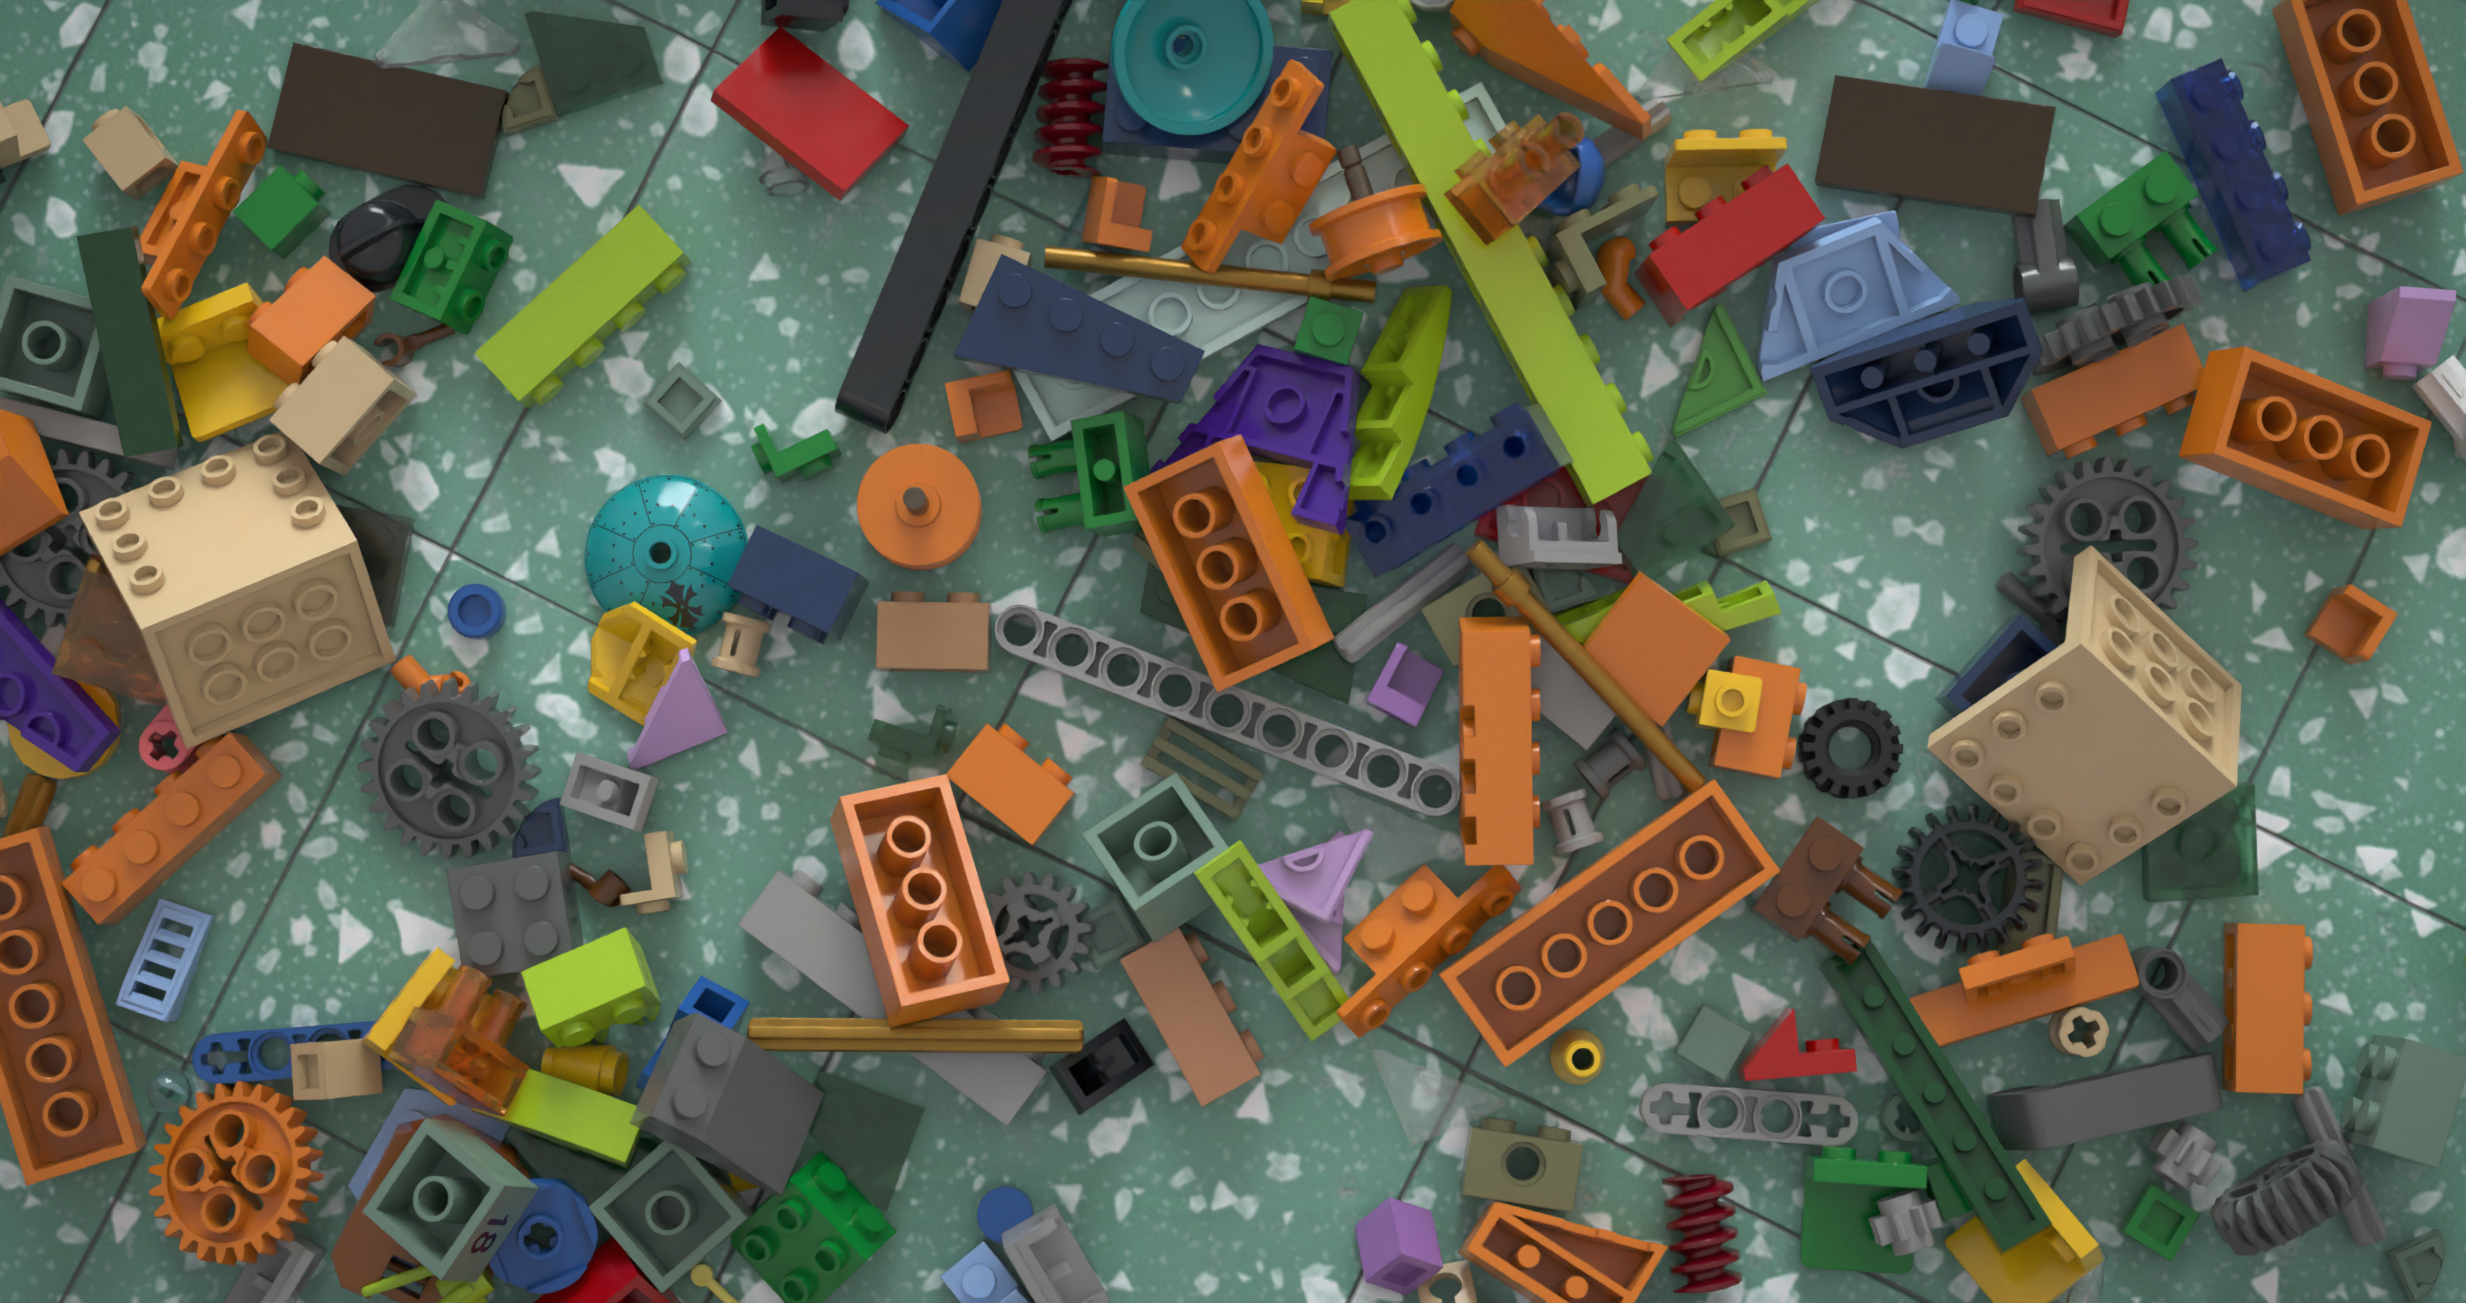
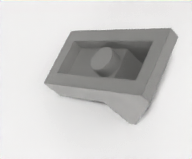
(609, 792)

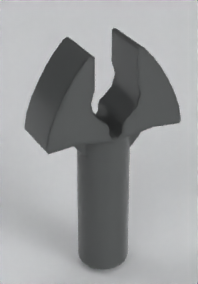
(2018, 593)

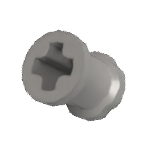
(1581, 819)

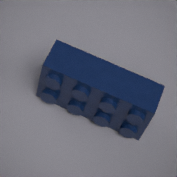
(1132, 136)

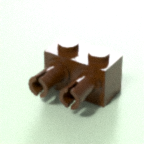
(1814, 870)

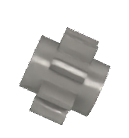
(2184, 1156)
(1905, 1222)

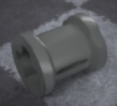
(1609, 764)

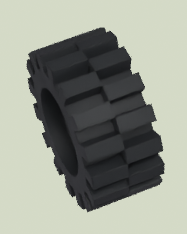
(1882, 737)

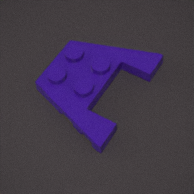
(1290, 413)

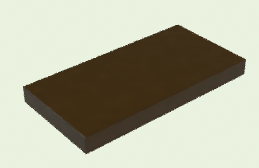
(388, 120)
(1935, 146)

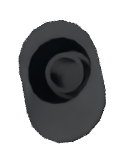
(380, 234)

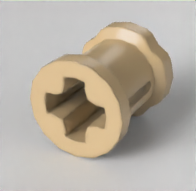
(741, 644)
(2094, 1037)

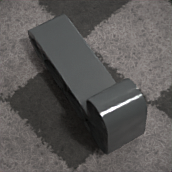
(2106, 1103)

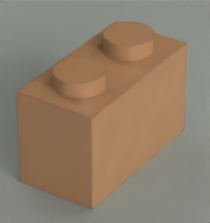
(934, 634)

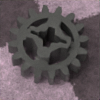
(1045, 954)

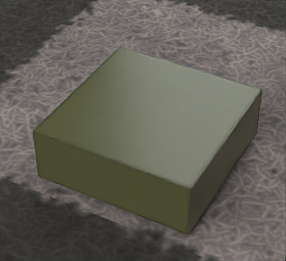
(1750, 523)

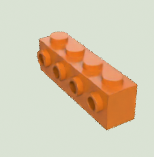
(171, 828)

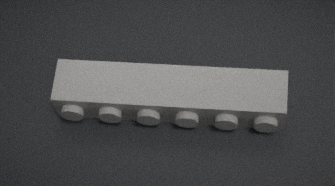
(832, 953)

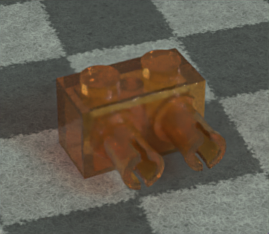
(1516, 175)
(454, 1056)

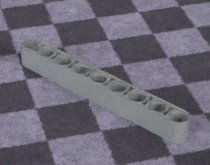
(1197, 711)

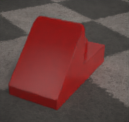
(1779, 1056)

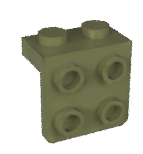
(1569, 253)

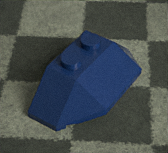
(1933, 373)

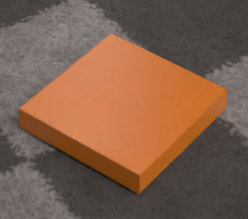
(1655, 647)

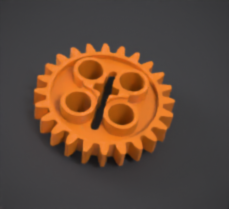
(201, 1208)

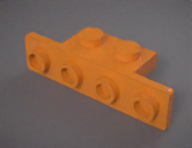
(1267, 175)
(194, 212)
(1414, 935)
(2026, 986)

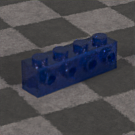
(2234, 175)
(1458, 488)

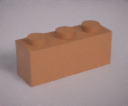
(1193, 1015)

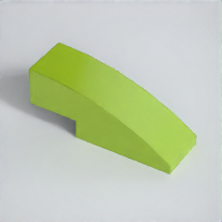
(573, 1117)

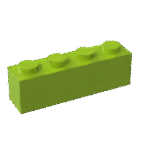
(584, 308)

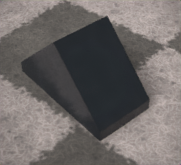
(1102, 1066)

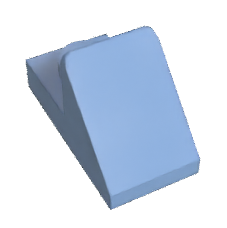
(1964, 49)
(984, 1279)

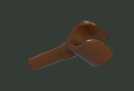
(411, 343)
(605, 890)

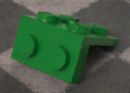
(1840, 1198)
(812, 1233)

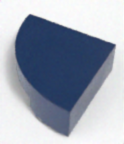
(542, 831)

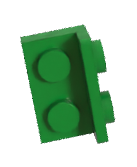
(452, 267)

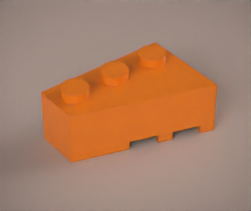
(1558, 1258)

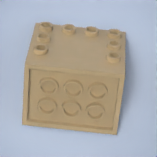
(241, 585)
(2104, 732)

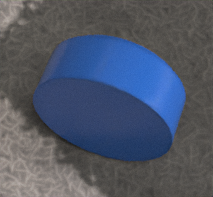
(476, 611)
(1002, 1210)

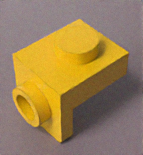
(1725, 701)

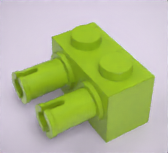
(592, 989)

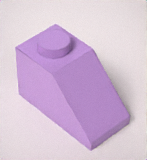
(2407, 330)

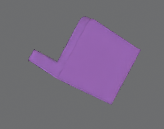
(1404, 686)
(1398, 1246)

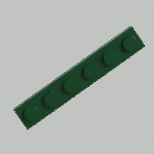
(1936, 1098)

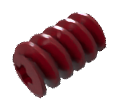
(1069, 117)
(1703, 1233)

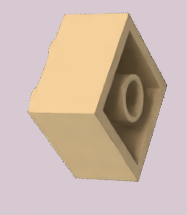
(341, 405)

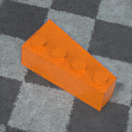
(1496, 740)

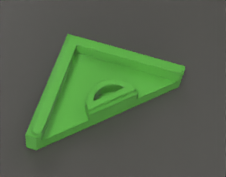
(1720, 377)

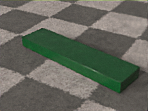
(130, 342)

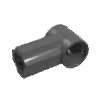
(2043, 269)
(2179, 999)

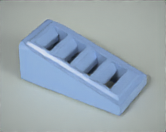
(177, 987)

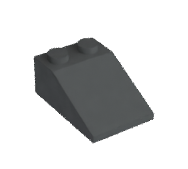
(728, 1103)

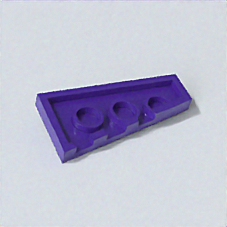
(46, 706)

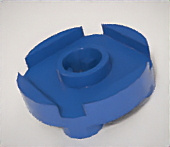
(569, 1249)

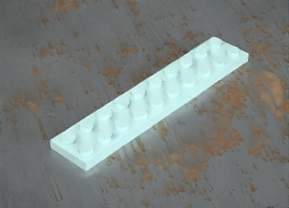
(1223, 316)

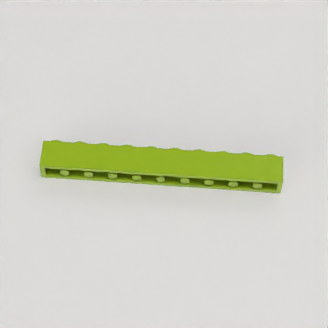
(1508, 273)

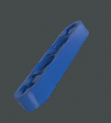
(235, 1042)

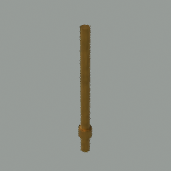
(1228, 276)
(1514, 590)

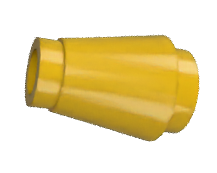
(1563, 1050)
(591, 1066)

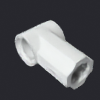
(2445, 396)

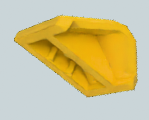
(633, 658)

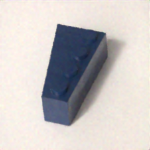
(1063, 334)

